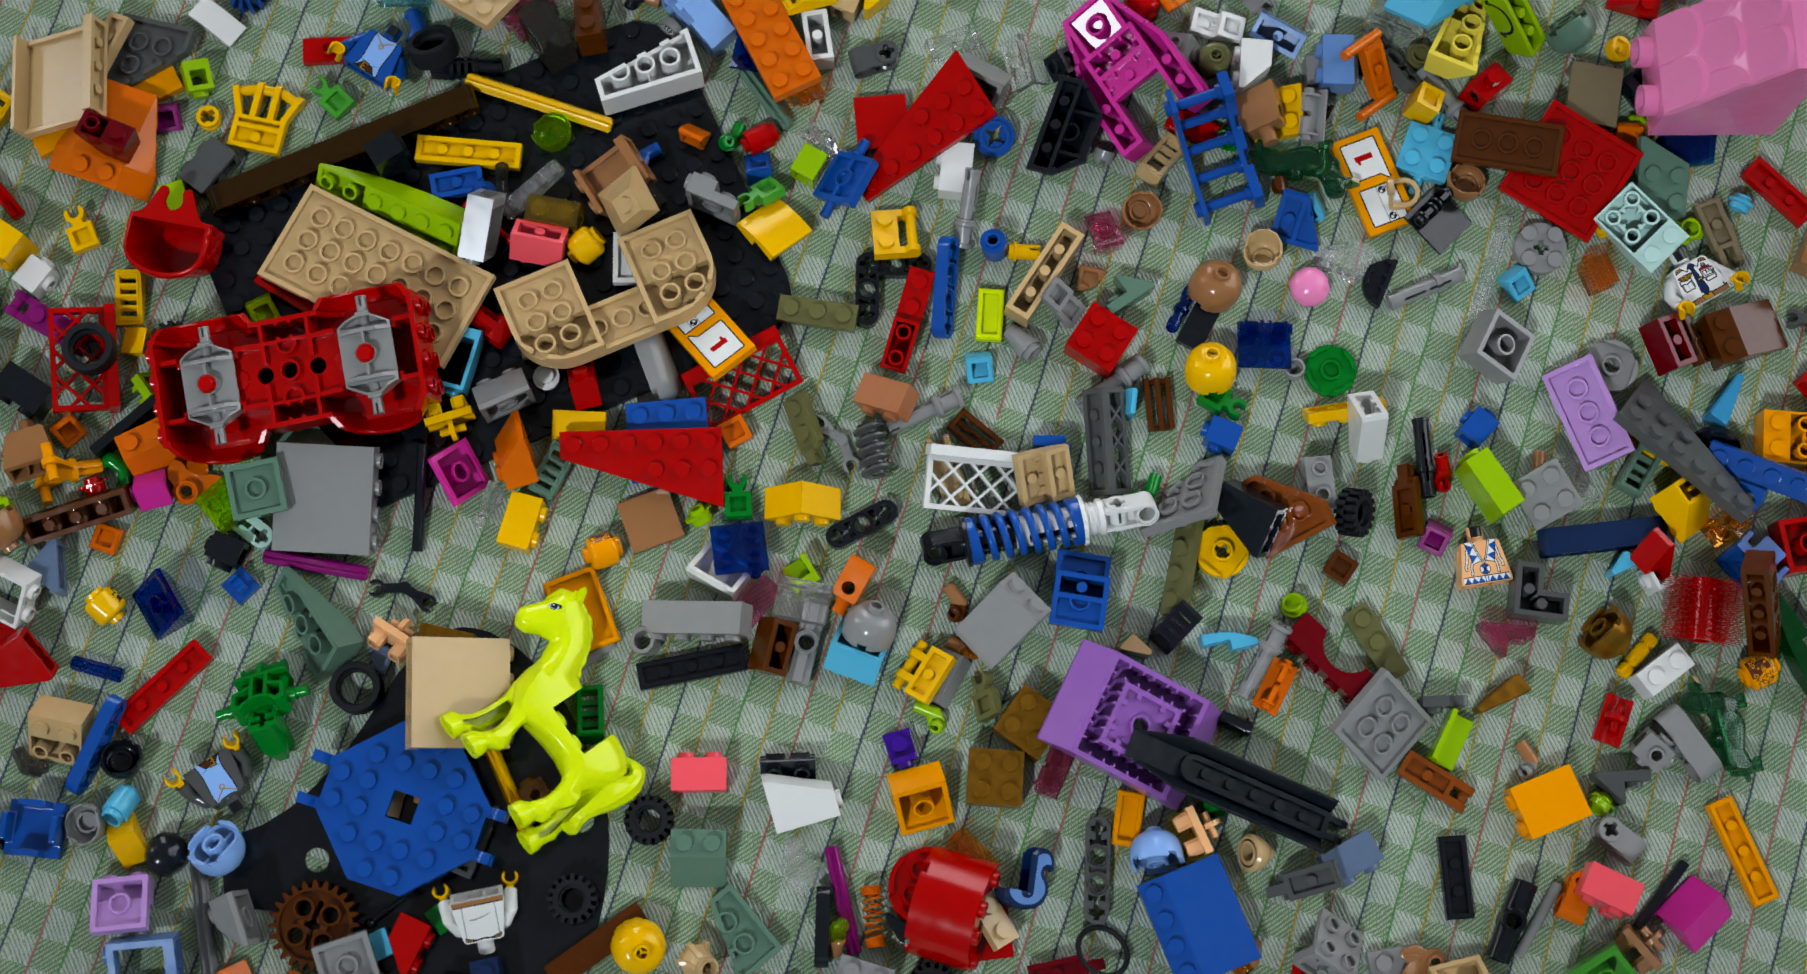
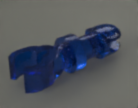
(1180, 310)

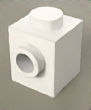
(37, 276)

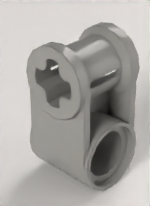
(1621, 841)

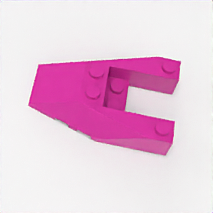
(1115, 57)

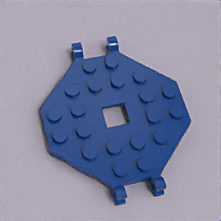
(387, 851)

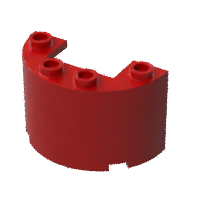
(949, 908)

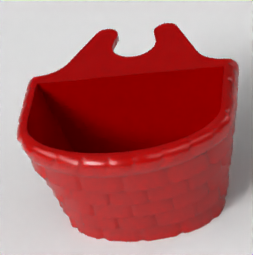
(172, 241)

